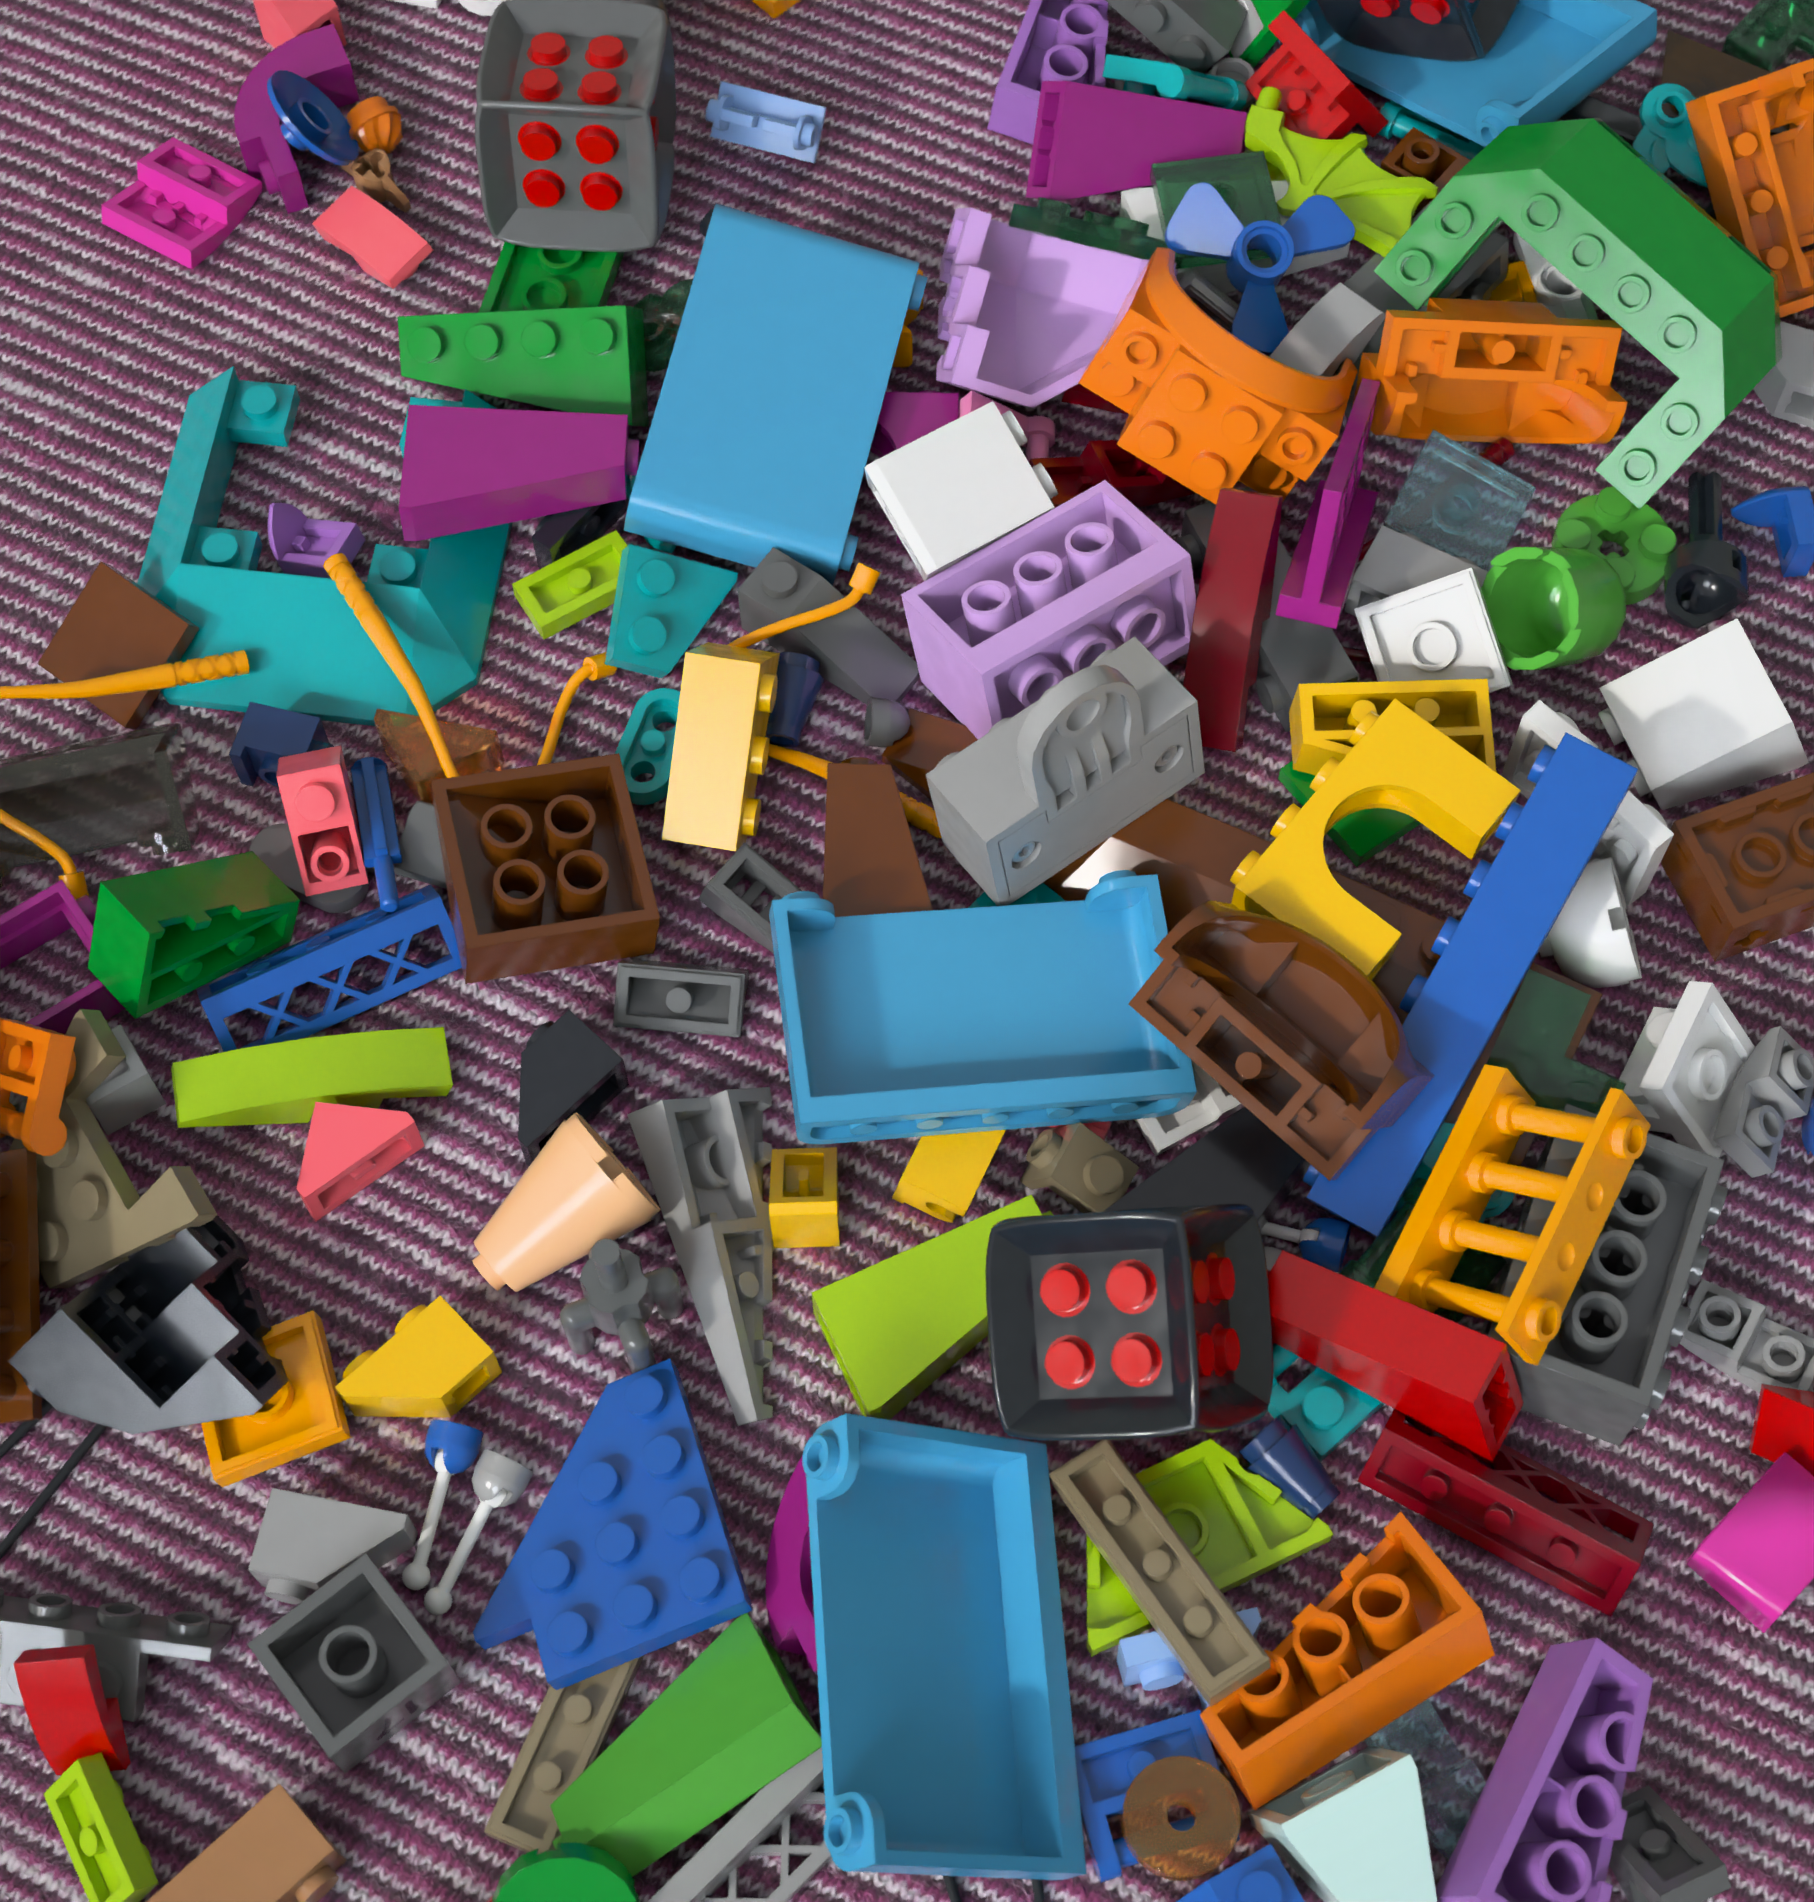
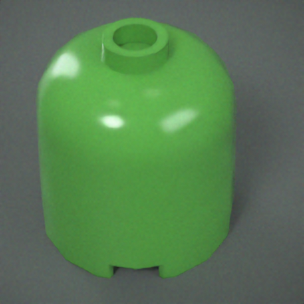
(1553, 606)

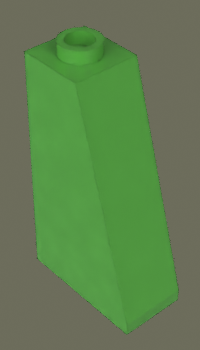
(692, 1753)

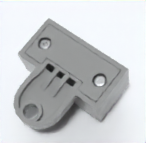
(1067, 771)

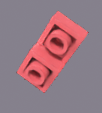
(373, 236)

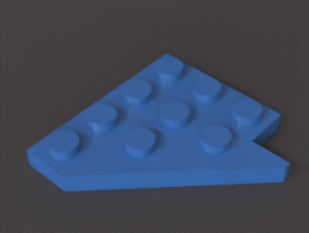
(624, 1541)

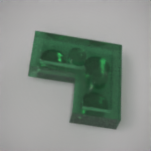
(1772, 33)
(1096, 230)
(1536, 1043)

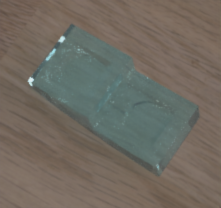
(1446, 1779)

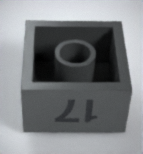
(354, 1663)

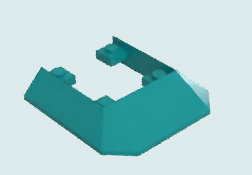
(297, 628)

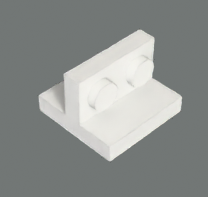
(1687, 1066)

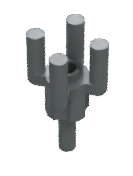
(620, 1302)

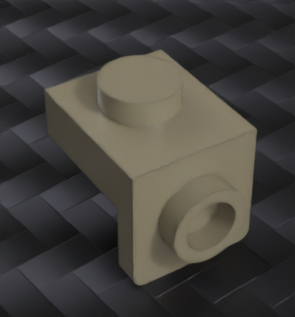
(1078, 1168)

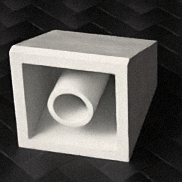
(960, 488)
(1702, 720)

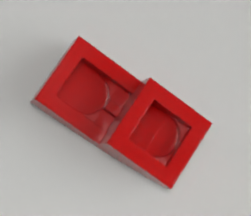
(69, 1707)

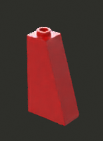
(1396, 1353)

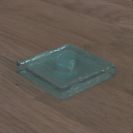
(1459, 502)

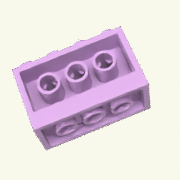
(1048, 605)

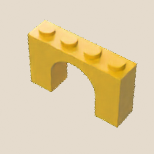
(1395, 766)

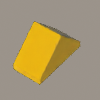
(804, 1198)

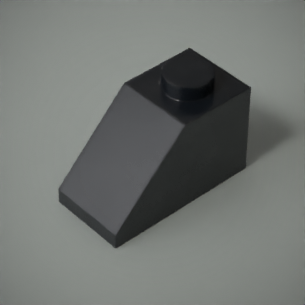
(563, 1074)

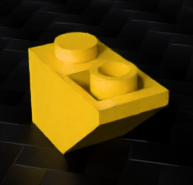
(421, 1371)

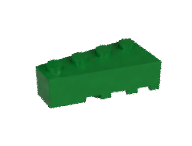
(537, 357)

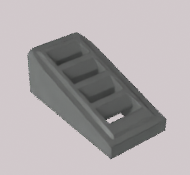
(736, 910)

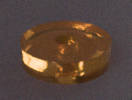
(1188, 1784)

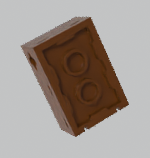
(1747, 867)

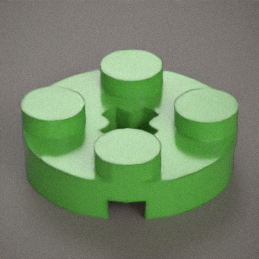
(1640, 533)

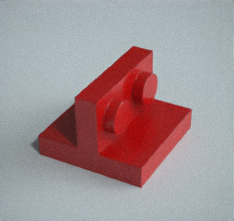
(1314, 91)

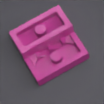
(182, 202)

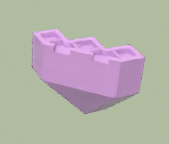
(1024, 308)

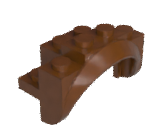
(1288, 1033)

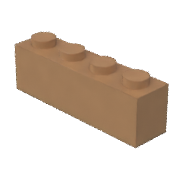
(262, 1857)

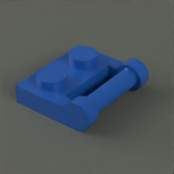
(1108, 1769)

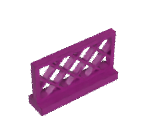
(1334, 527)

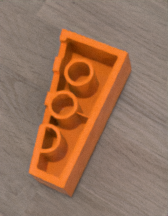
(1350, 1666)

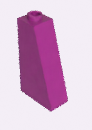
(1108, 138)
(508, 466)

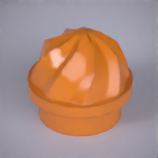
(375, 125)

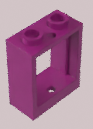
(40, 921)

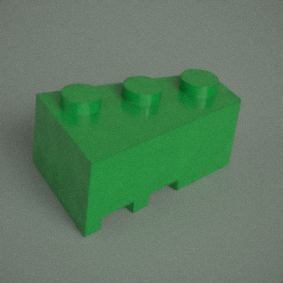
(186, 927)

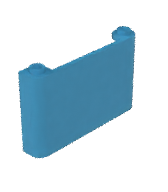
(1533, 74)
(772, 394)
(974, 1015)
(940, 1654)

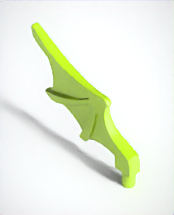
(1371, 198)

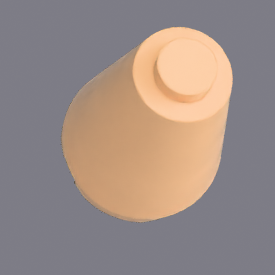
(561, 1209)

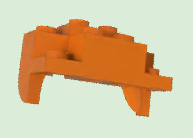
(1494, 374)

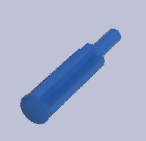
(377, 826)

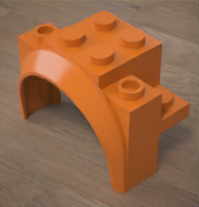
(1207, 400)

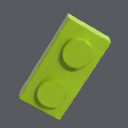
(572, 586)
(100, 1833)

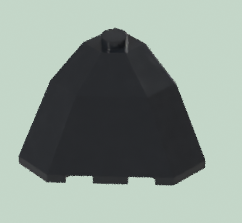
(159, 1340)

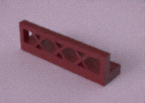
(1508, 1515)

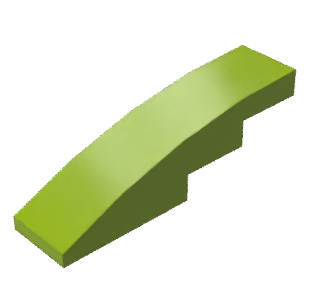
(286, 1078)

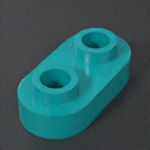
(648, 749)

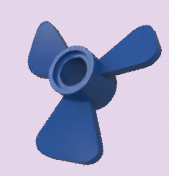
(1210, 229)

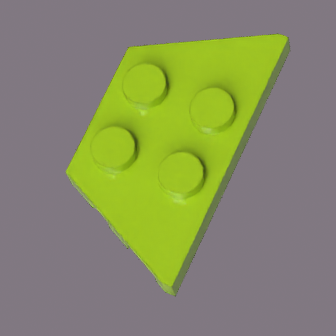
(1226, 1519)

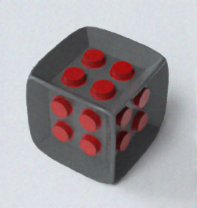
(576, 124)

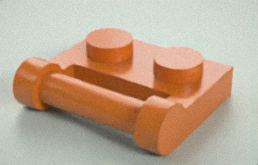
(39, 1067)

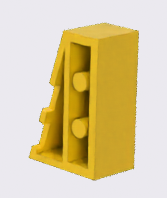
(1328, 714)

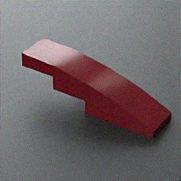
(1107, 461)
(1230, 612)

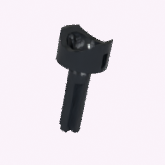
(1707, 571)

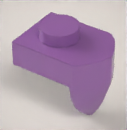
(305, 543)

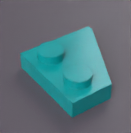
(661, 608)

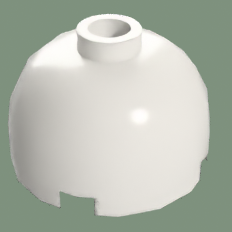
(1593, 931)

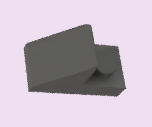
(1663, 1856)

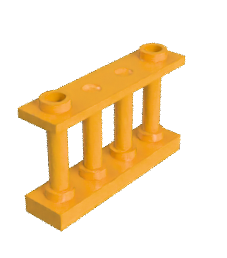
(1473, 1168)

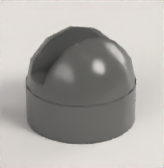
(885, 722)

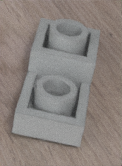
(1330, 332)
(1768, 1091)
(1744, 1344)

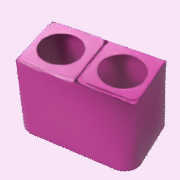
(1764, 1545)

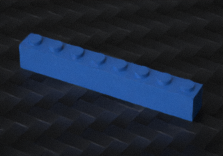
(1483, 965)

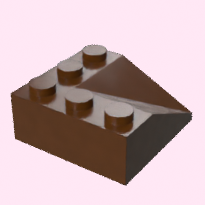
(544, 868)

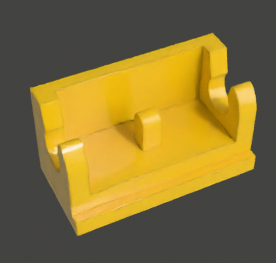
(947, 1172)

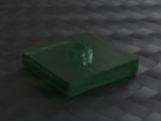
(1238, 178)

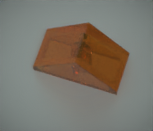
(413, 754)

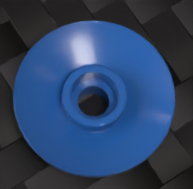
(311, 118)

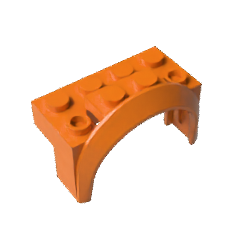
(1764, 181)

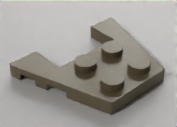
(84, 1196)

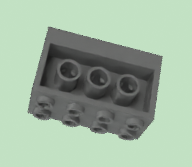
(1628, 1302)

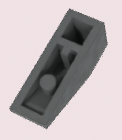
(846, 645)

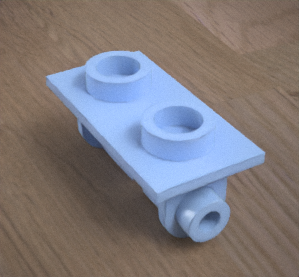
(766, 121)

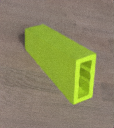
(911, 1314)

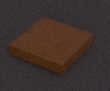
(115, 631)

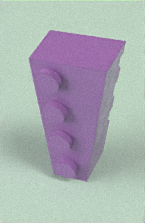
(1053, 44)
(1556, 1786)

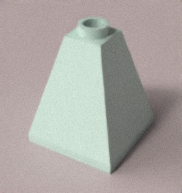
(1355, 1830)

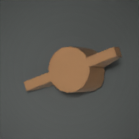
(375, 178)

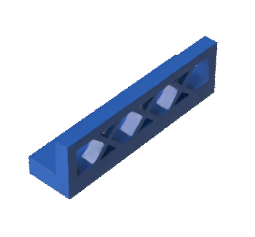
(324, 953)

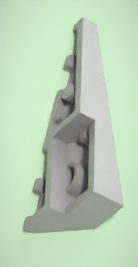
(709, 1185)

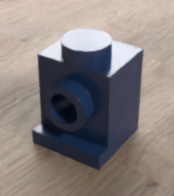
(272, 734)

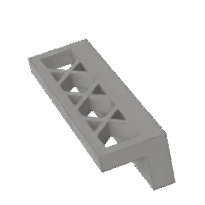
(745, 1838)

